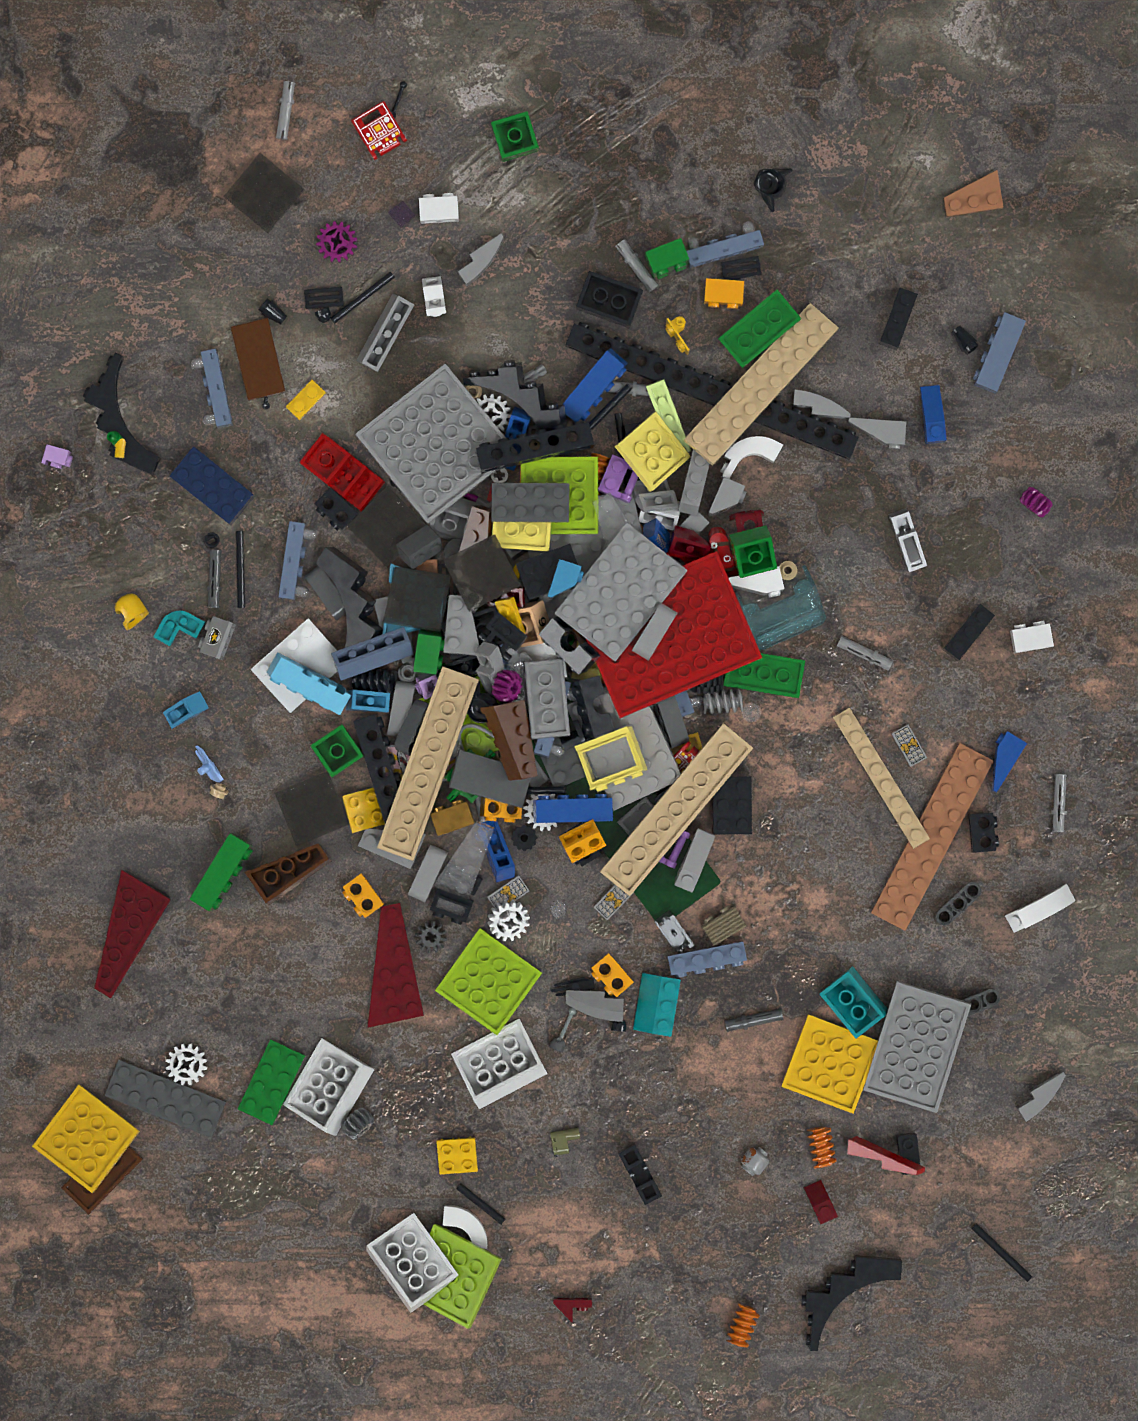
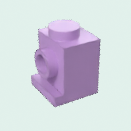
(57, 456)
(426, 684)

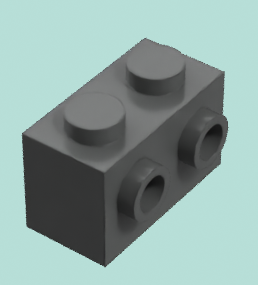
(419, 547)

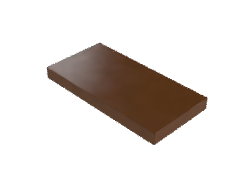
(258, 359)
(89, 1201)

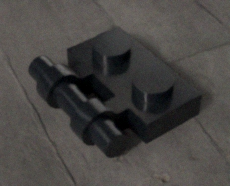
(507, 632)

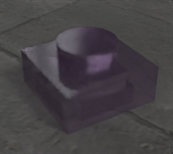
(401, 214)

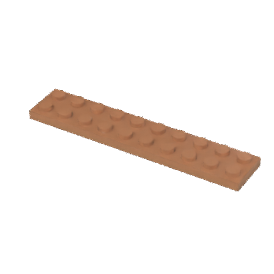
(941, 822)

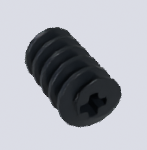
(374, 681)

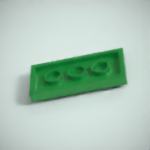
(760, 328)
(769, 675)
(271, 1082)

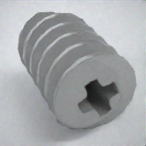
(723, 701)

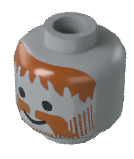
(755, 1161)

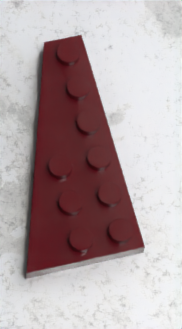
(131, 923)
(394, 983)

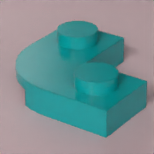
(178, 621)

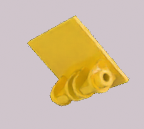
(673, 329)
(363, 810)
(457, 1155)

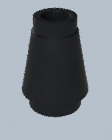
(272, 311)
(965, 340)

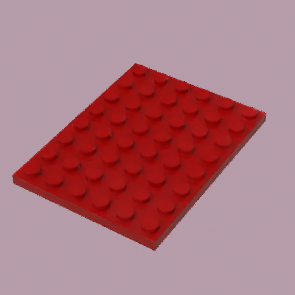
(700, 644)

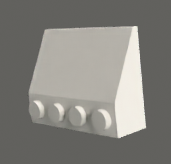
(306, 647)
(499, 1064)
(328, 1087)
(411, 1262)

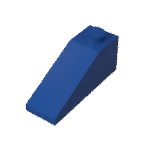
(933, 415)
(517, 425)
(1006, 755)
(499, 855)

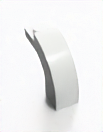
(757, 446)
(1041, 908)
(466, 1220)

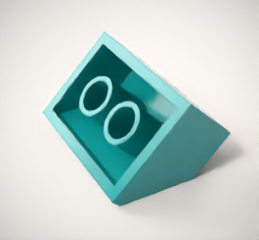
(854, 1002)
(656, 1004)

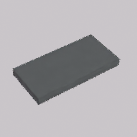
(487, 779)

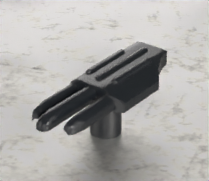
(578, 984)

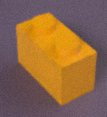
(723, 293)

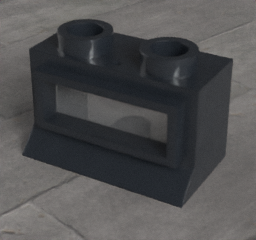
(451, 905)

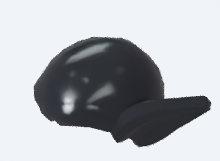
(771, 185)
(478, 701)

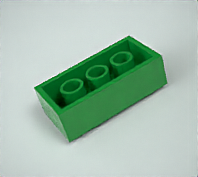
(221, 871)

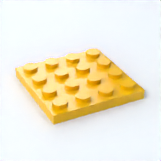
(830, 1064)
(86, 1138)

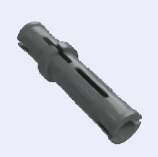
(214, 579)
(753, 1020)

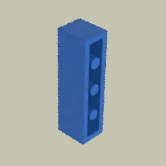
(594, 384)
(572, 810)

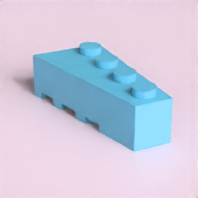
(308, 683)

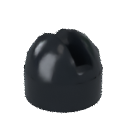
(323, 315)
(209, 536)
(615, 1026)

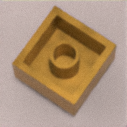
(452, 818)

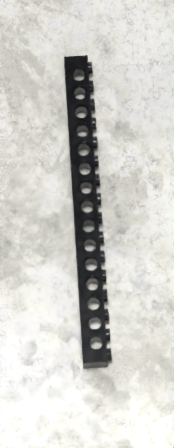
(844, 450)

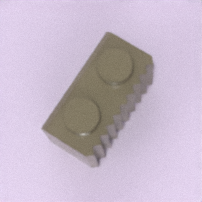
(723, 925)

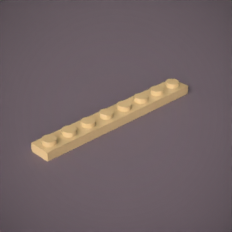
(881, 778)

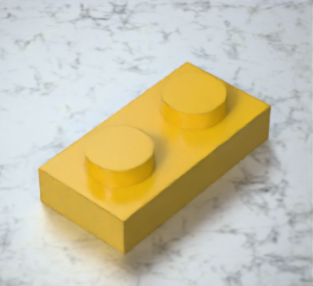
(305, 400)
(508, 608)

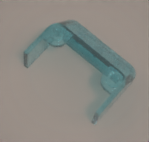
(787, 616)

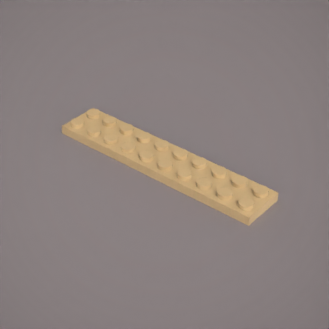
(760, 385)
(428, 763)
(676, 809)

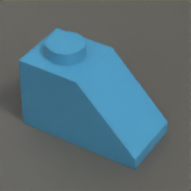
(565, 578)
(368, 701)
(185, 709)

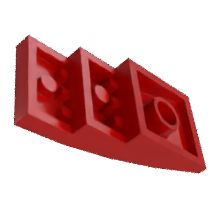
(342, 472)

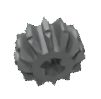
(428, 942)
(357, 1123)

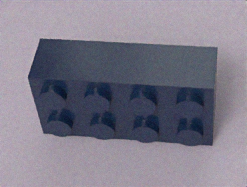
(212, 486)

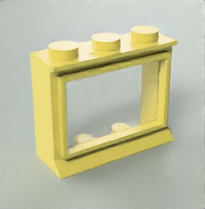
(611, 758)

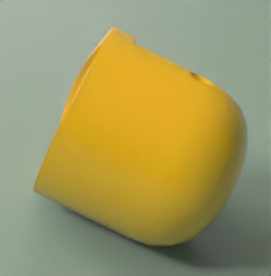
(131, 607)

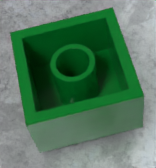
(515, 136)
(667, 259)
(753, 551)
(428, 651)
(337, 751)

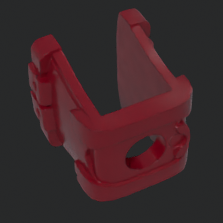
(741, 517)

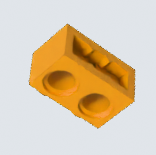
(500, 811)
(582, 841)
(366, 893)
(615, 972)

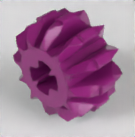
(1036, 502)
(507, 686)

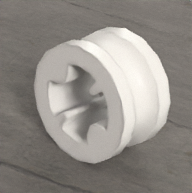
(495, 480)

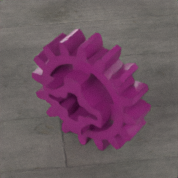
(345, 244)

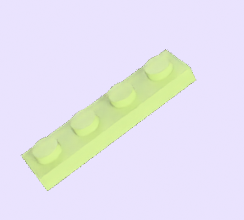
(666, 409)

